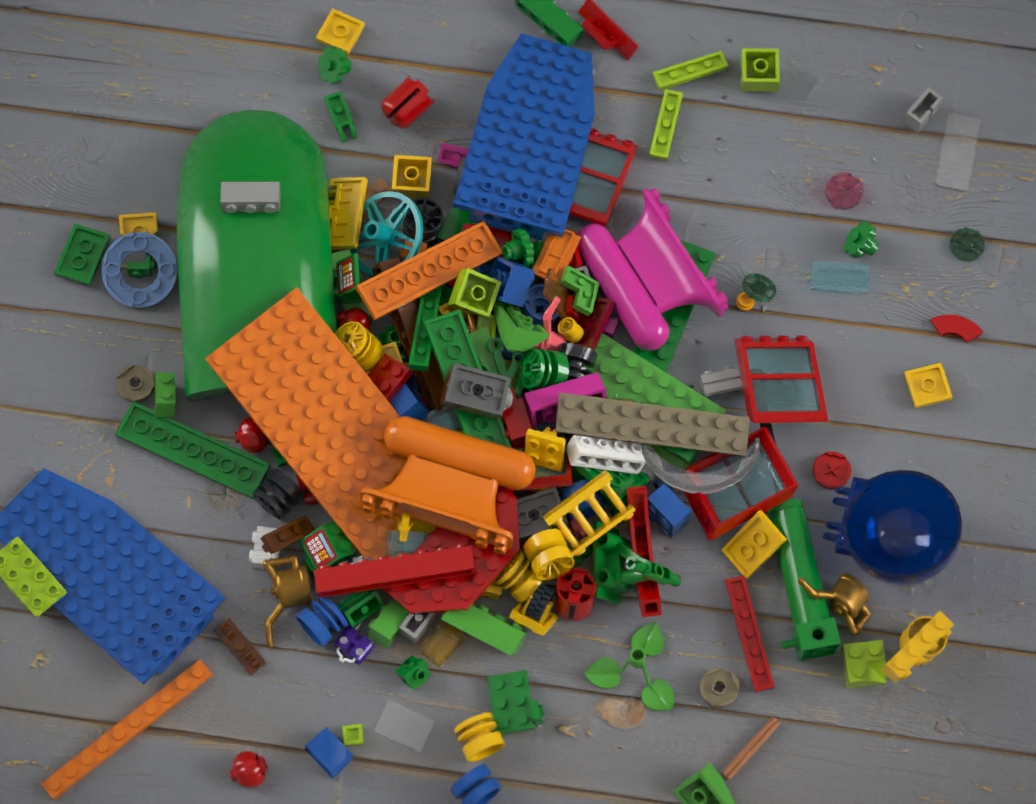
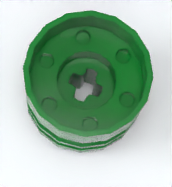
(543, 368)

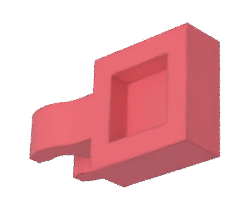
(577, 530)

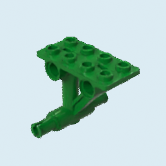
(608, 572)

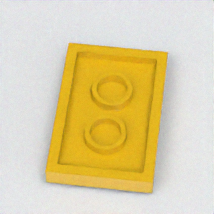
(753, 544)

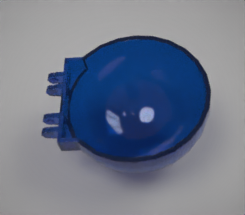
(898, 526)

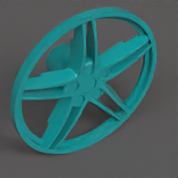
(384, 232)

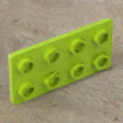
(28, 578)

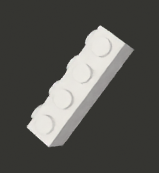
(605, 454)

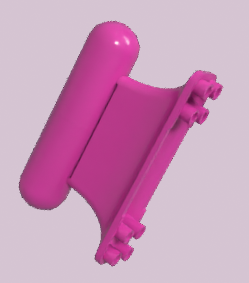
(647, 273)

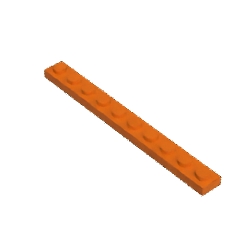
(126, 729)

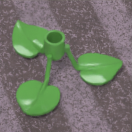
(645, 641)

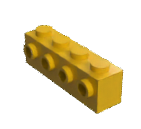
(914, 650)

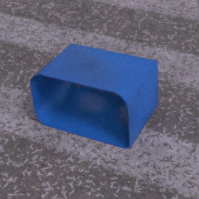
(329, 752)

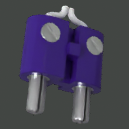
(353, 645)

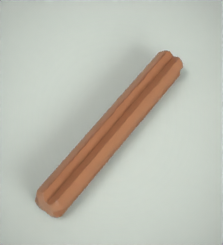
(750, 748)

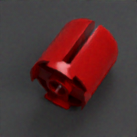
(399, 98)
(568, 597)

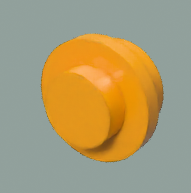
(744, 302)

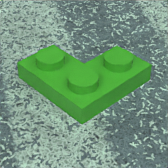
(585, 289)

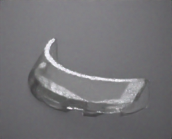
(701, 481)

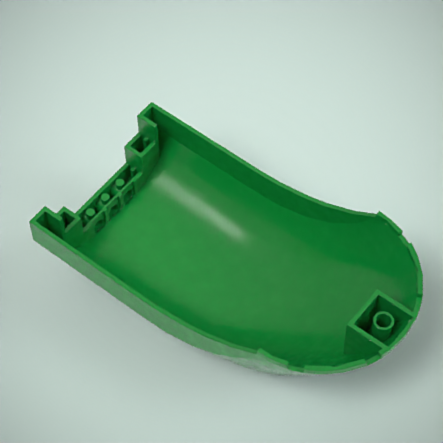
(244, 261)

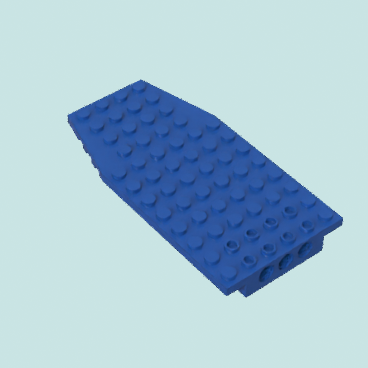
(530, 139)
(117, 576)

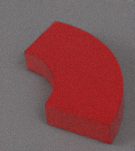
(957, 326)

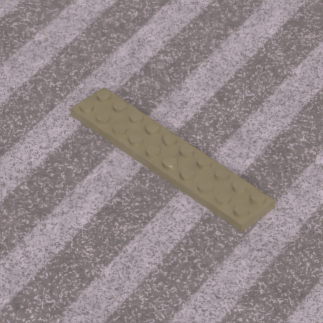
(652, 424)

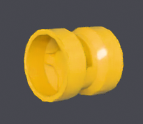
(570, 329)

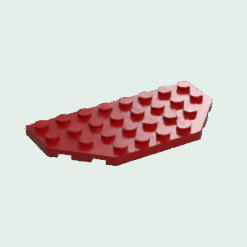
(462, 591)

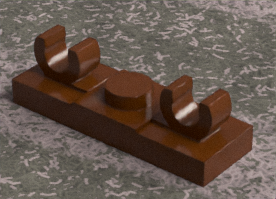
(287, 535)
(240, 646)

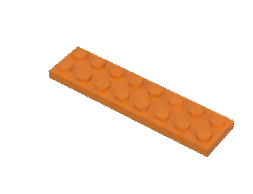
(428, 270)

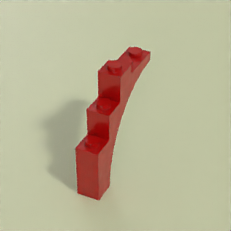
(641, 543)

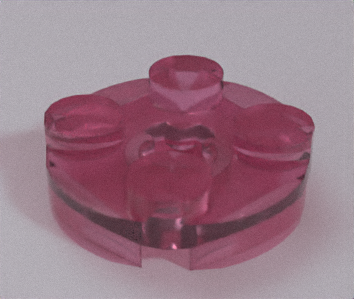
(841, 200)

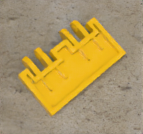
(346, 211)

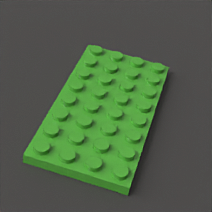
(635, 378)

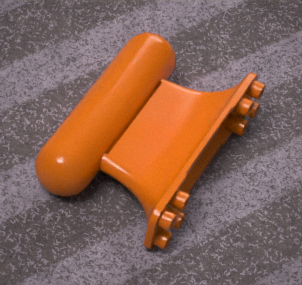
(450, 480)

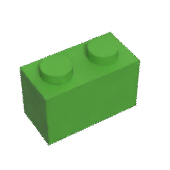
(165, 394)
(386, 626)

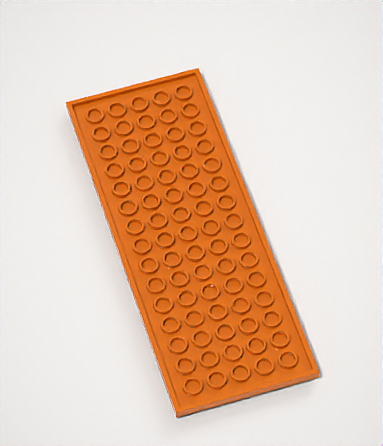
(315, 412)

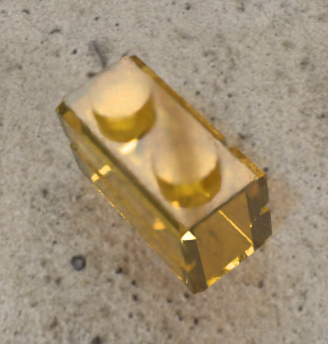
(442, 643)

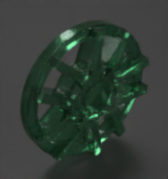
(967, 244)

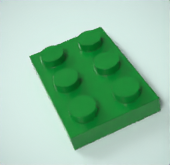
(82, 255)
(510, 702)

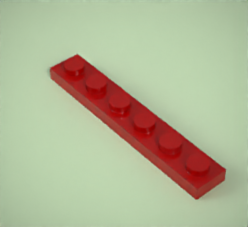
(749, 634)

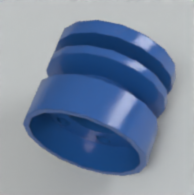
(537, 305)
(320, 621)

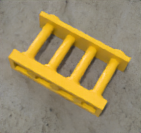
(586, 494)

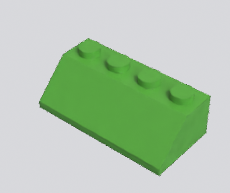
(488, 627)

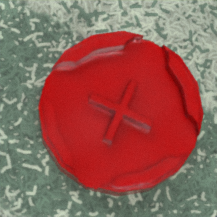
(831, 470)

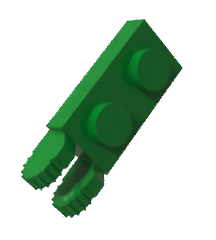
(340, 114)

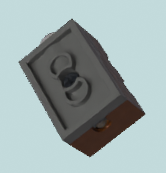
(476, 391)
(531, 511)

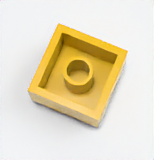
(412, 176)

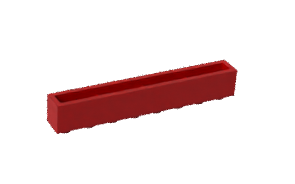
(394, 571)

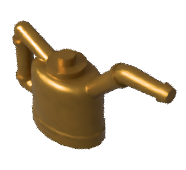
(289, 587)
(846, 600)

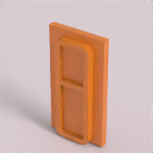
(556, 254)

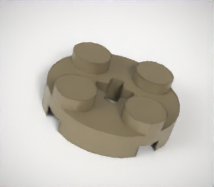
(136, 373)
(728, 694)

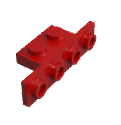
(605, 30)

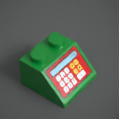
(348, 277)
(327, 546)

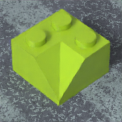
(760, 70)
(474, 293)
(863, 663)

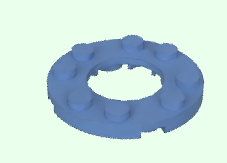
(115, 257)

